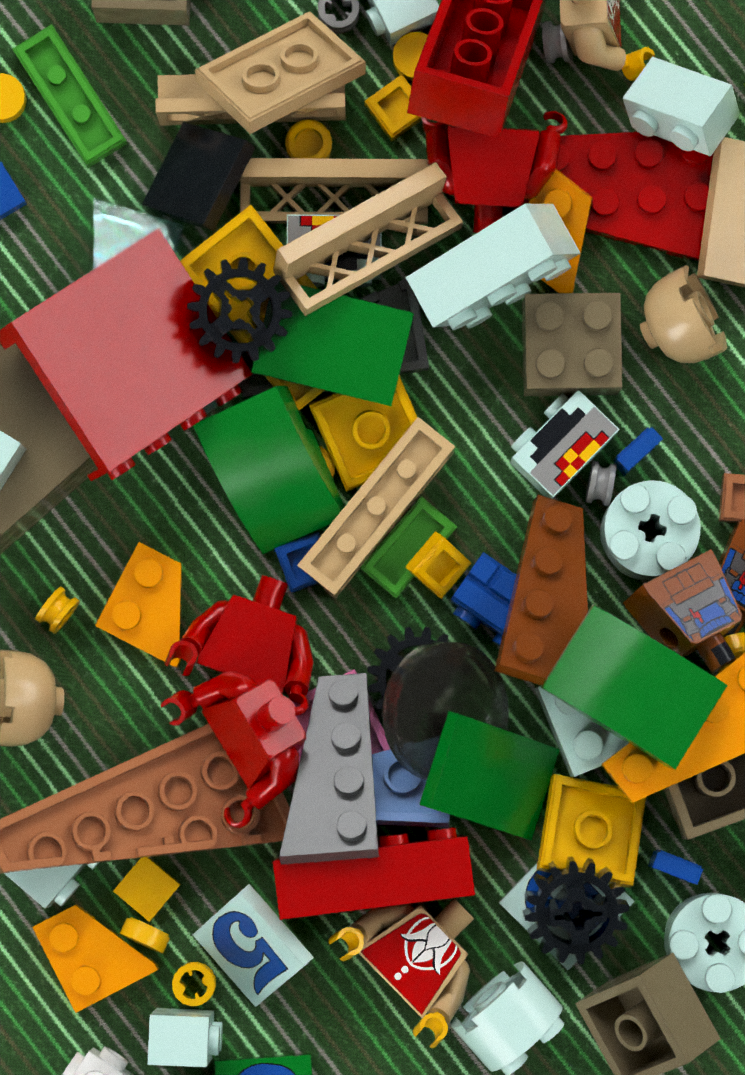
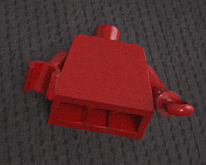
(491, 169)
(251, 640)
(254, 729)

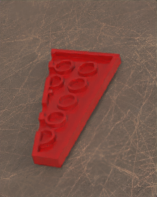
(640, 189)

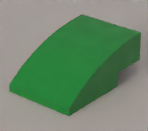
(270, 468)
(634, 686)

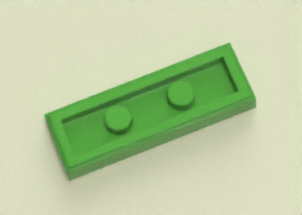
(69, 96)

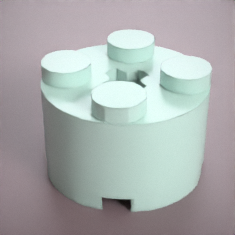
(673, 515)
(686, 934)
(509, 1019)

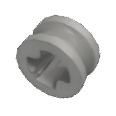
(329, 20)
(555, 43)
(600, 483)

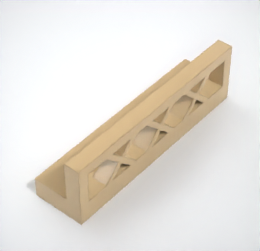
(185, 101)
(323, 174)
(359, 224)
(377, 507)

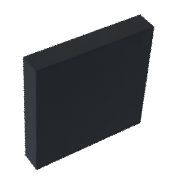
(198, 176)

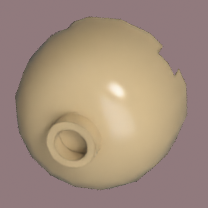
(681, 319)
(26, 698)

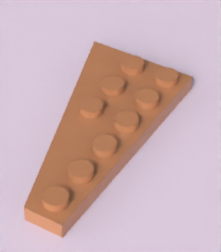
(142, 808)

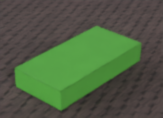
(389, 559)

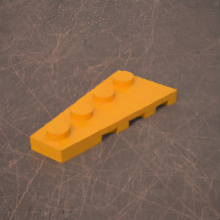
(716, 742)

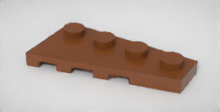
(547, 592)

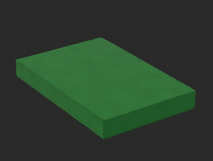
(340, 347)
(489, 776)

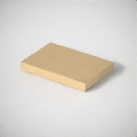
(280, 72)
(724, 222)

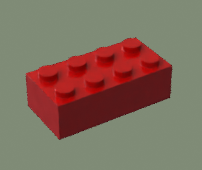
(474, 62)
(399, 876)

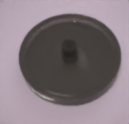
(430, 684)

